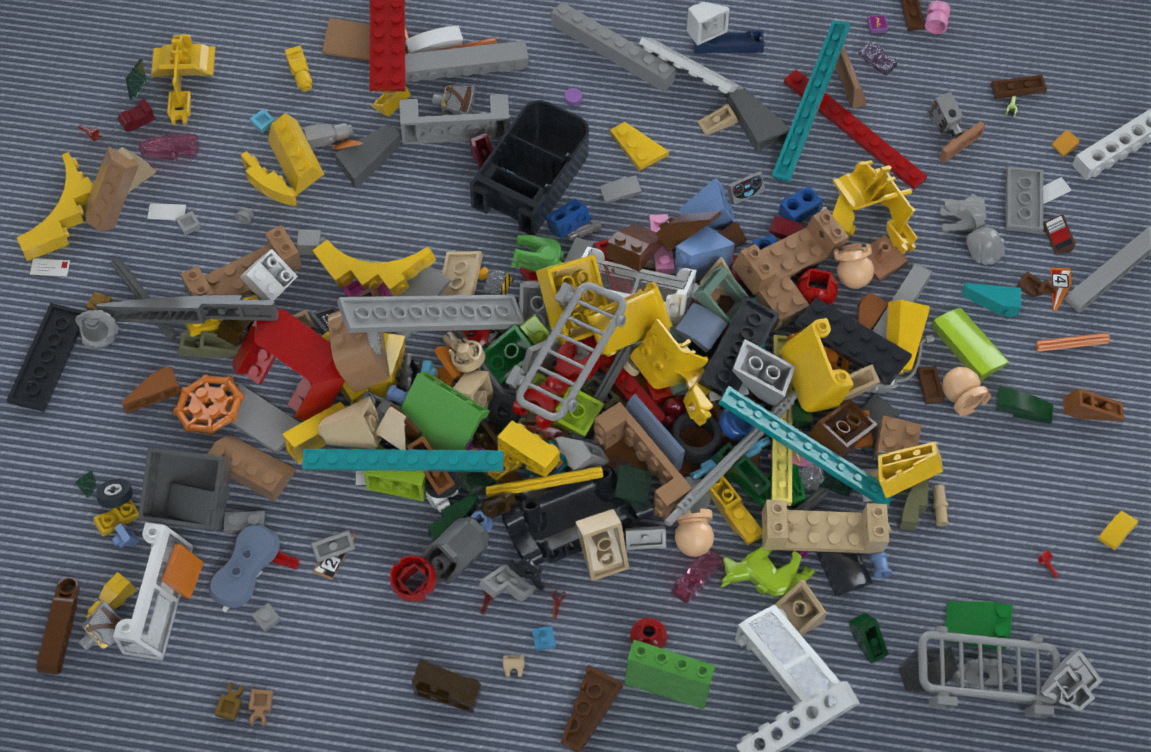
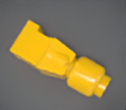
(299, 68)
(114, 593)

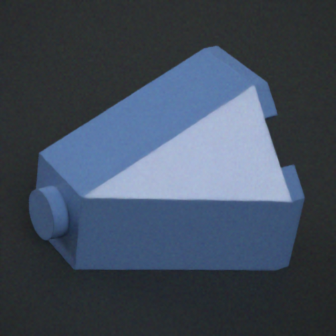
(711, 199)

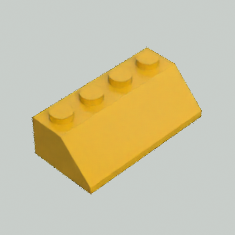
(294, 153)

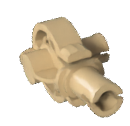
(465, 352)

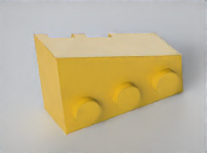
(395, 351)
(528, 449)
(908, 467)

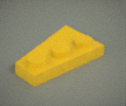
(637, 146)

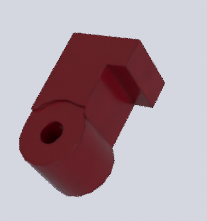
(136, 116)

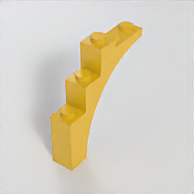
(53, 231)
(372, 274)

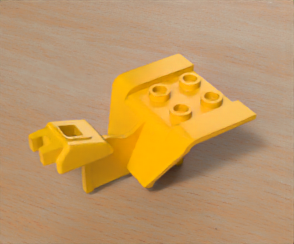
(181, 60)
(875, 186)
(670, 364)

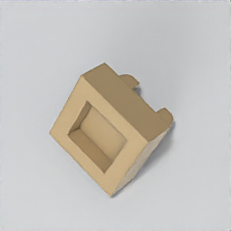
(513, 662)

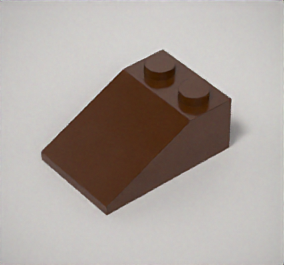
(679, 229)
(633, 246)
(843, 428)

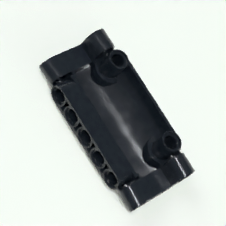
(546, 523)

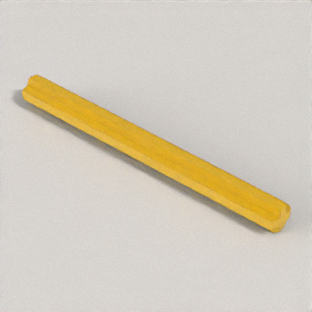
(542, 482)

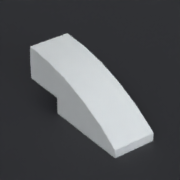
(435, 40)

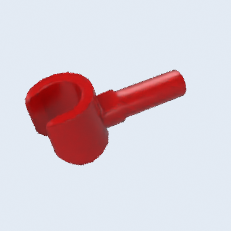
(1044, 559)

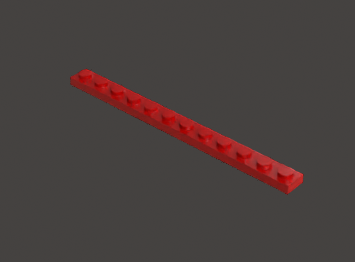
(625, 382)

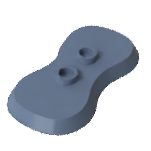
(236, 579)

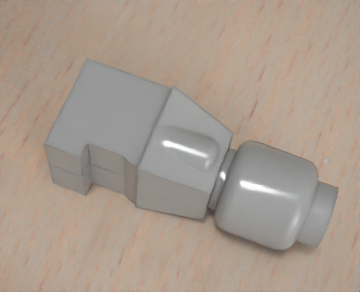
(323, 134)

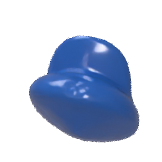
(733, 426)

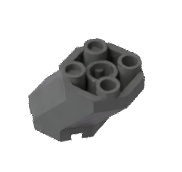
(456, 549)

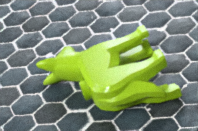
(763, 574)

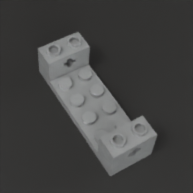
(453, 127)

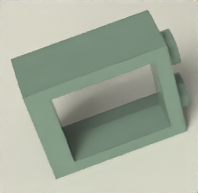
(732, 287)

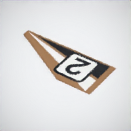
(329, 567)

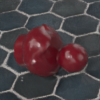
(673, 408)

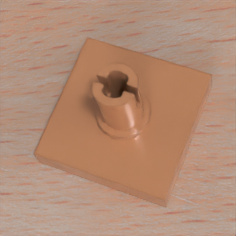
(885, 258)

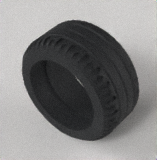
(701, 454)

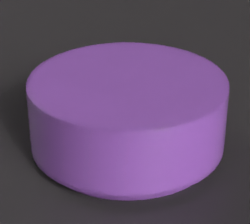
(573, 96)

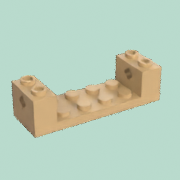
(824, 529)

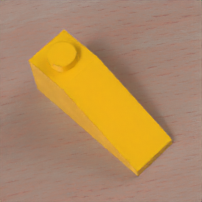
(844, 216)

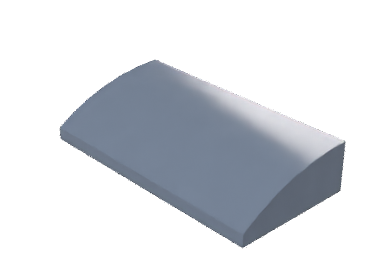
(656, 431)

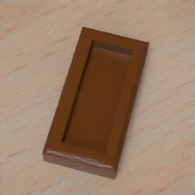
(930, 385)

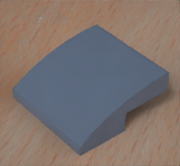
(700, 326)

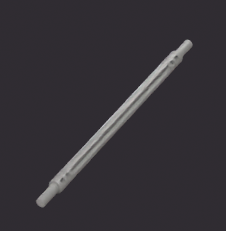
(726, 463)

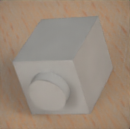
(308, 240)

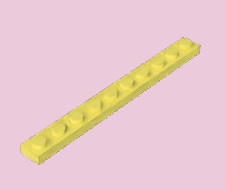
(781, 455)

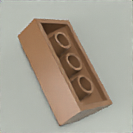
(109, 190)
(253, 467)

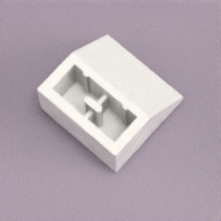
(268, 276)

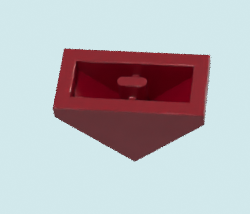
(480, 148)

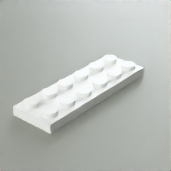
(683, 62)

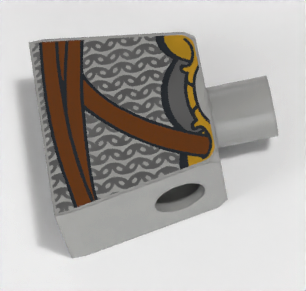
(456, 100)
(100, 627)

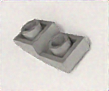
(621, 189)

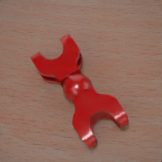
(555, 385)

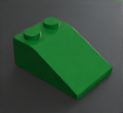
(507, 352)
(979, 619)

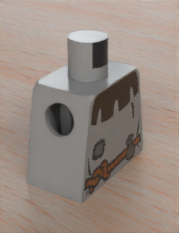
(946, 115)

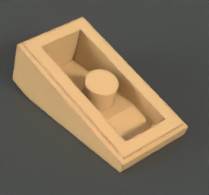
(718, 120)

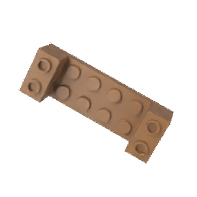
(791, 254)
(227, 278)
(619, 424)

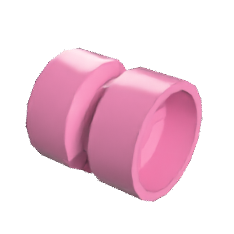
(937, 17)

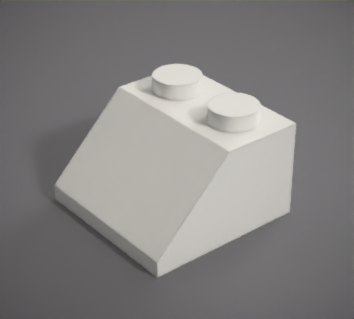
(707, 21)

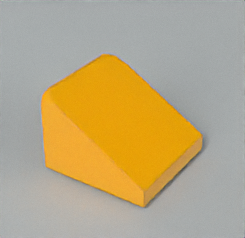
(1065, 143)

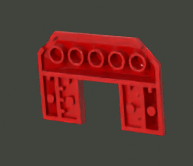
(301, 351)

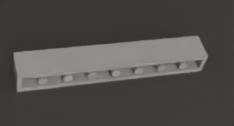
(613, 46)
(466, 61)

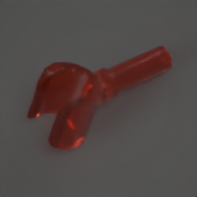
(93, 134)
(486, 601)
(557, 603)

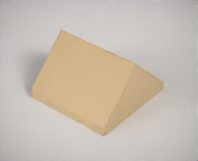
(802, 608)

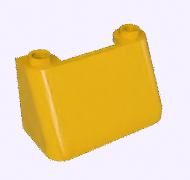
(641, 313)
(813, 377)

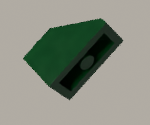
(868, 637)

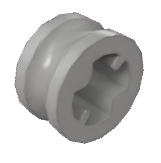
(244, 215)

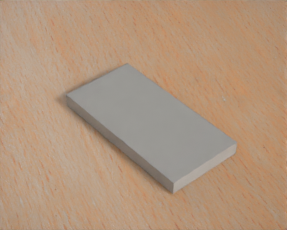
(1024, 200)
(426, 283)
(262, 420)

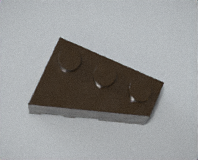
(445, 686)

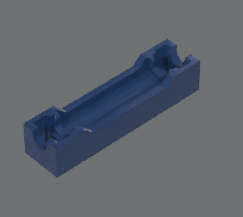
(733, 43)

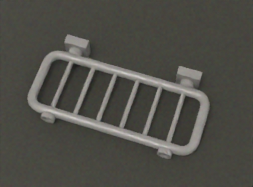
(567, 298)
(943, 698)

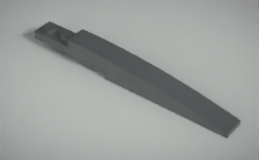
(191, 309)

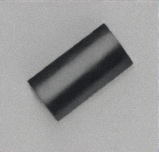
(844, 571)

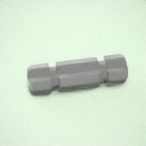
(585, 230)

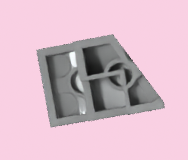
(1072, 681)

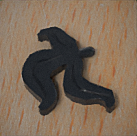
(521, 570)

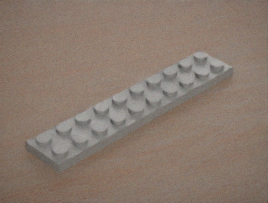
(429, 313)

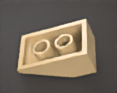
(602, 544)

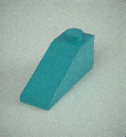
(997, 299)

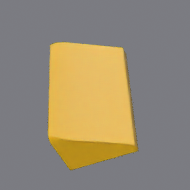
(390, 101)

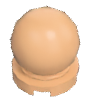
(854, 268)
(965, 390)
(694, 534)

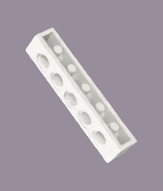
(1114, 146)
(844, 699)

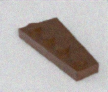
(593, 702)

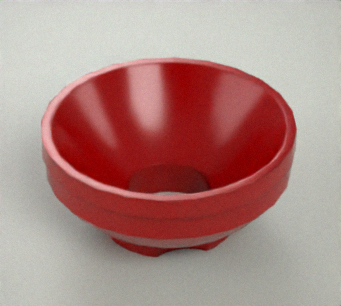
(658, 640)

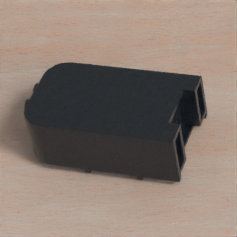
(544, 152)

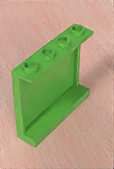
(442, 413)
(669, 674)

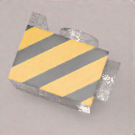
(498, 282)

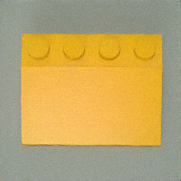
(574, 273)

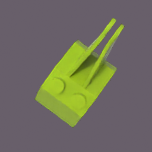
(397, 483)

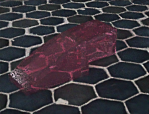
(170, 146)
(697, 576)

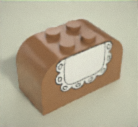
(358, 356)

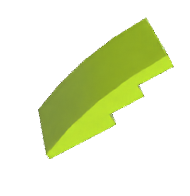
(582, 417)

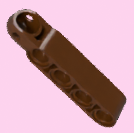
(58, 627)

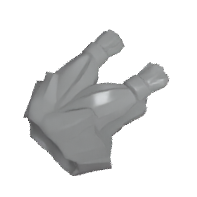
(969, 211)

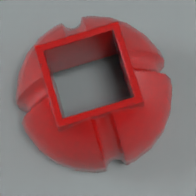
(810, 293)
(407, 568)

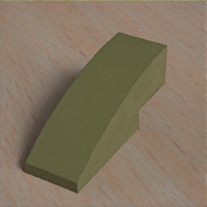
(205, 346)
(915, 504)

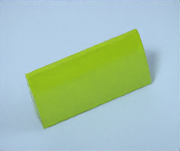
(969, 343)

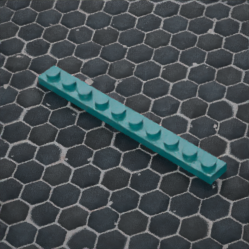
(811, 101)
(803, 445)
(403, 460)

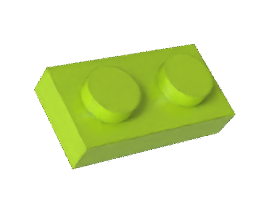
(535, 330)

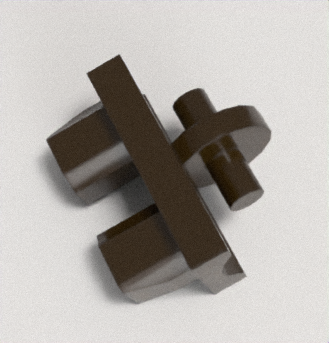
(486, 437)
(498, 504)

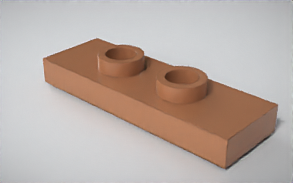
(965, 139)

